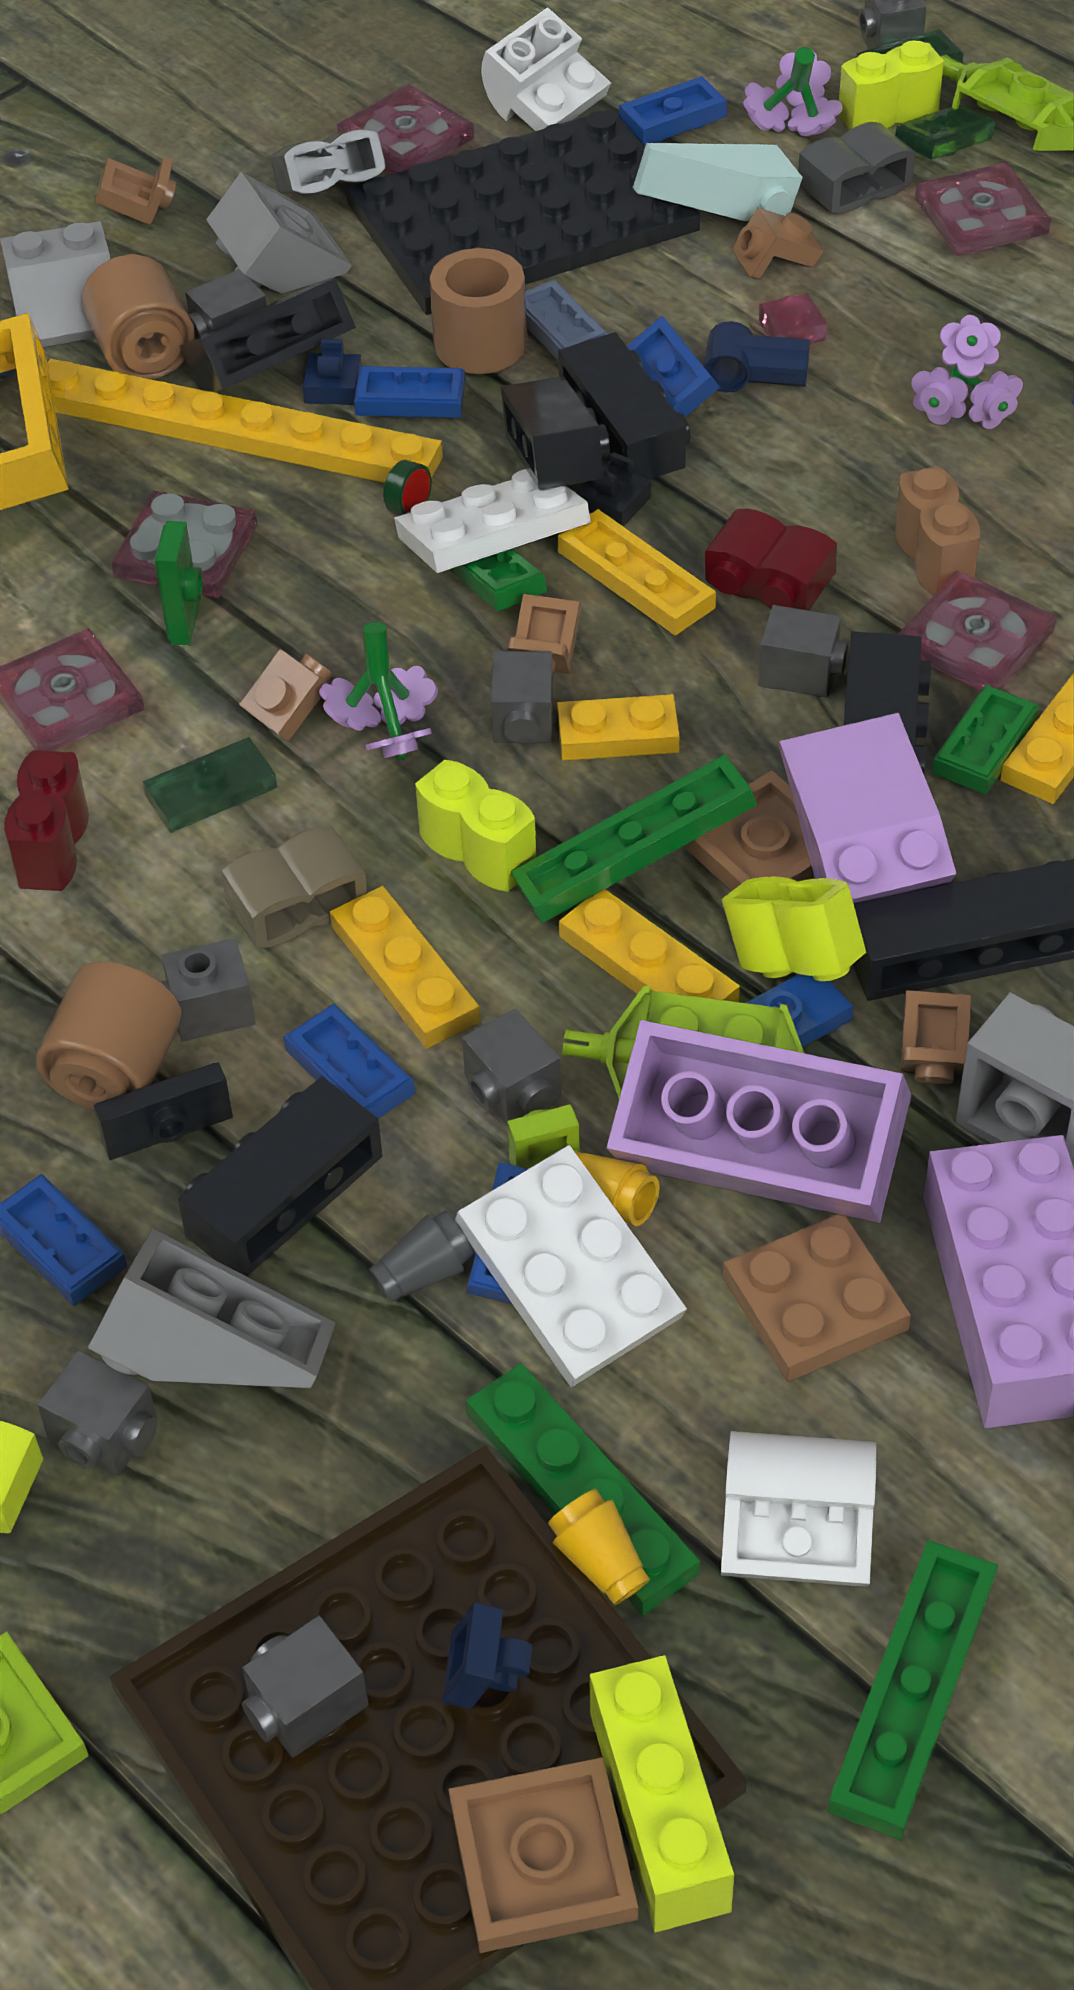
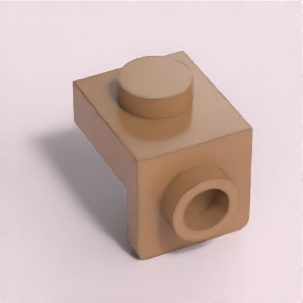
(135, 192)
(775, 235)
(548, 626)
(286, 692)
(935, 1035)

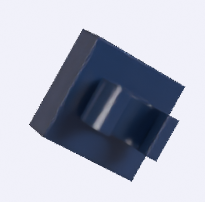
(331, 375)
(482, 1658)

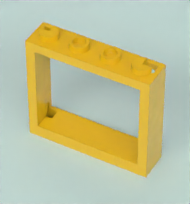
(40, 466)

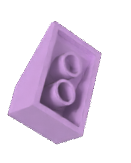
(867, 809)

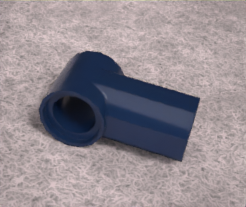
(740, 357)

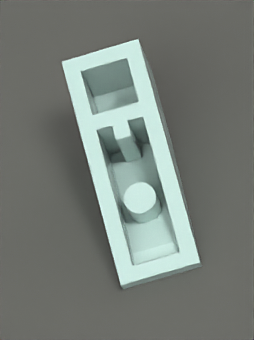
(719, 177)

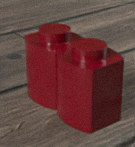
(770, 560)
(46, 820)

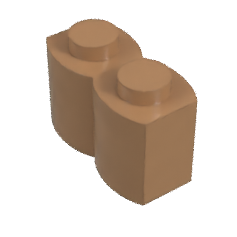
(935, 527)

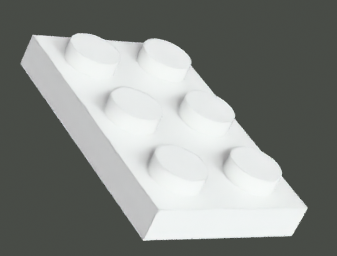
(489, 521)
(570, 1265)

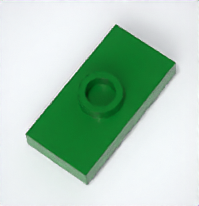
(502, 578)
(178, 582)
(985, 739)

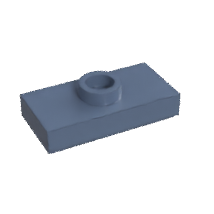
(558, 318)

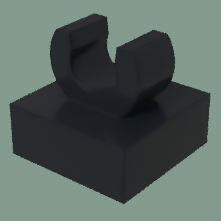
(619, 493)

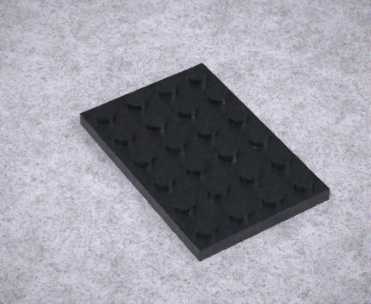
(540, 197)

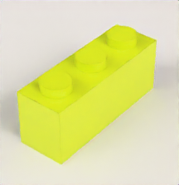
(661, 1794)

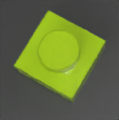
(542, 1135)

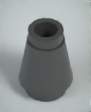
(423, 1257)

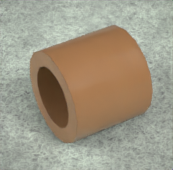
(478, 310)
(137, 316)
(108, 1034)

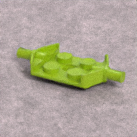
(1019, 94)
(712, 1016)

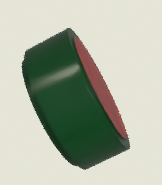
(406, 486)

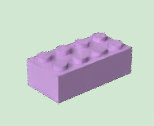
(761, 1120)
(1009, 1271)

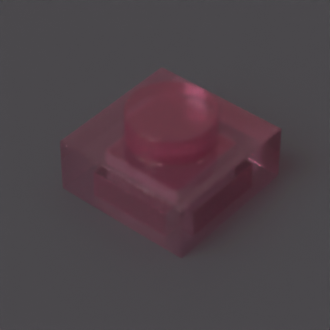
(793, 318)

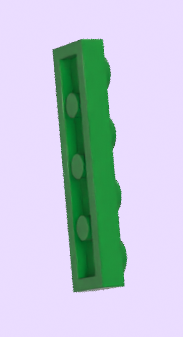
(633, 838)
(565, 1463)
(912, 1690)

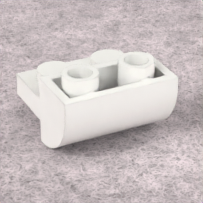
(541, 74)
(799, 1509)

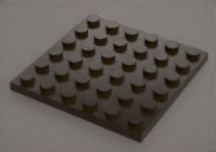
(357, 1833)

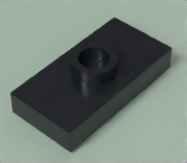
(163, 1111)

